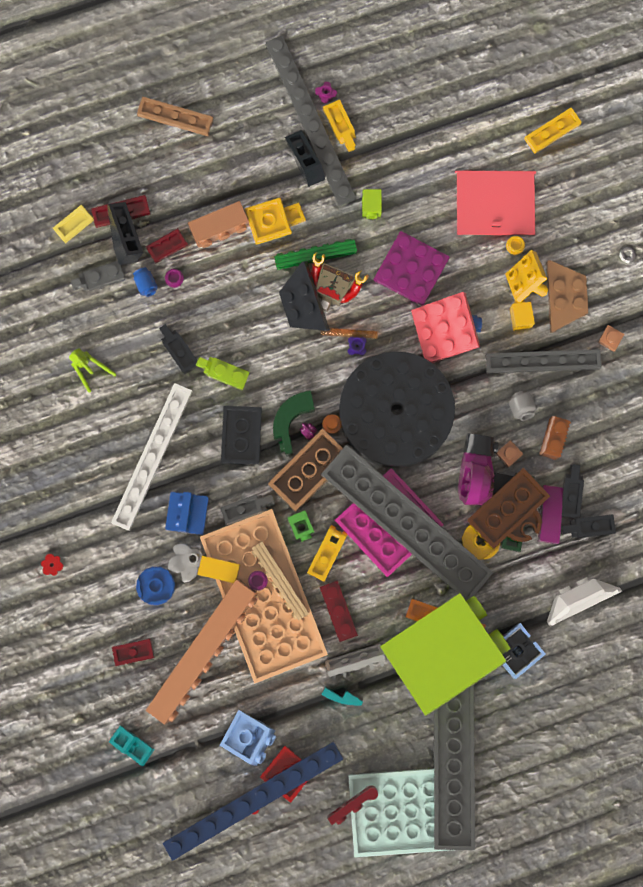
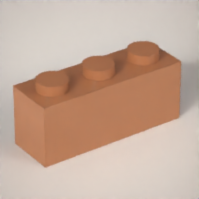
(219, 225)

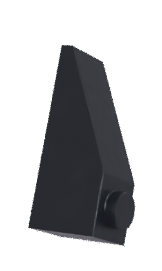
(305, 158)
(123, 233)

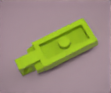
(223, 372)

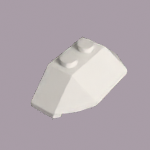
(579, 598)

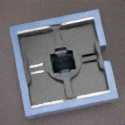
(522, 651)

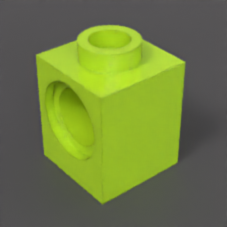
(371, 203)

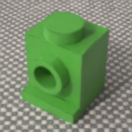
(296, 520)

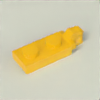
(340, 124)

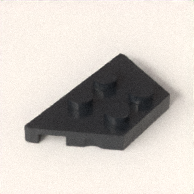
(302, 301)

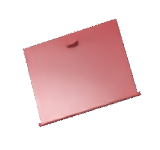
(495, 200)

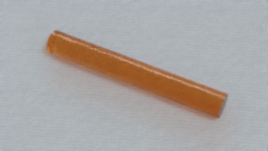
(350, 333)

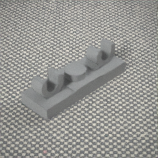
(355, 661)

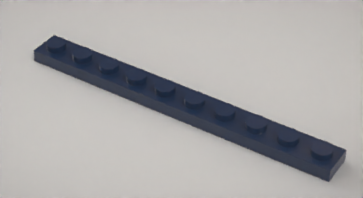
(253, 800)

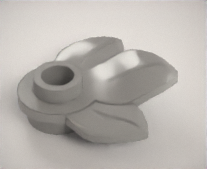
(183, 563)

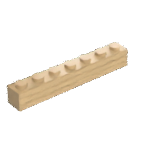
(279, 581)

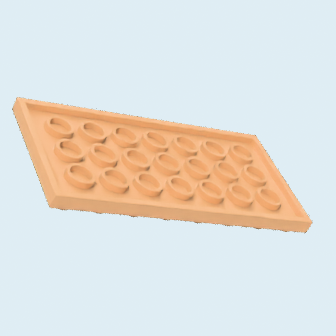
(269, 633)

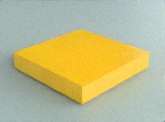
(268, 220)

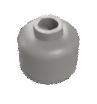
(522, 406)

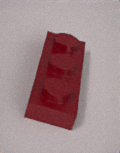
(137, 208)
(338, 611)

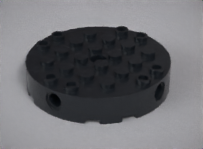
(403, 382)

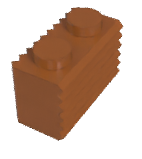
(554, 438)

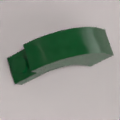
(292, 408)

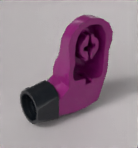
(476, 470)

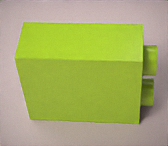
(445, 652)

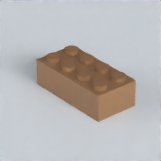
(302, 476)

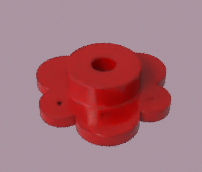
(46, 564)

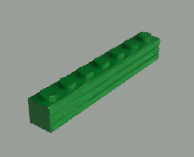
(330, 251)

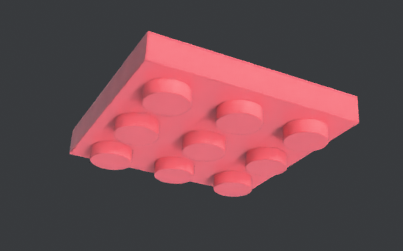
(445, 328)

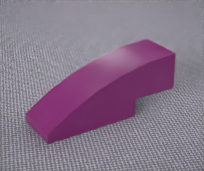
(551, 516)

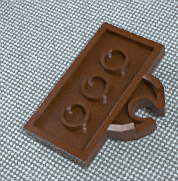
(510, 511)

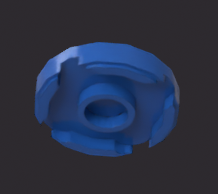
(155, 585)

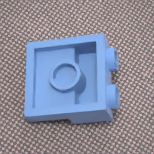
(248, 738)

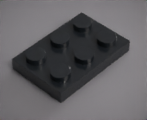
(241, 435)

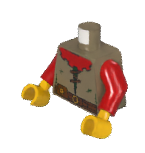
(333, 284)

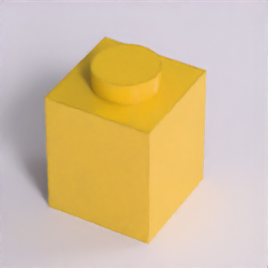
(522, 315)

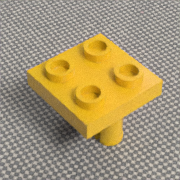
(527, 277)

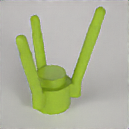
(80, 359)

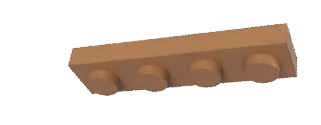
(175, 116)

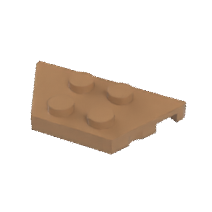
(566, 295)

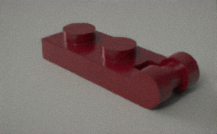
(354, 804)

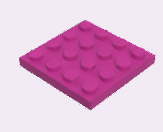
(374, 540)

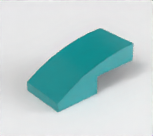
(347, 698)
(131, 745)

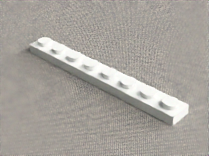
(151, 457)

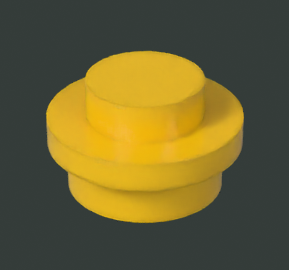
(515, 245)

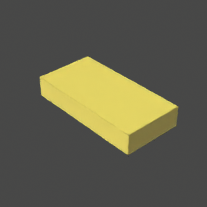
(73, 224)

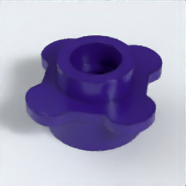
(357, 341)

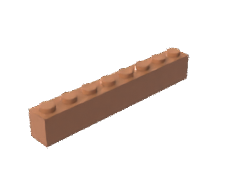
(202, 651)

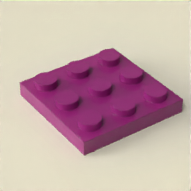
(411, 268)

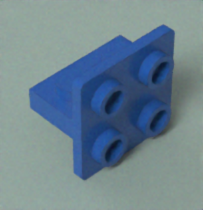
(187, 513)

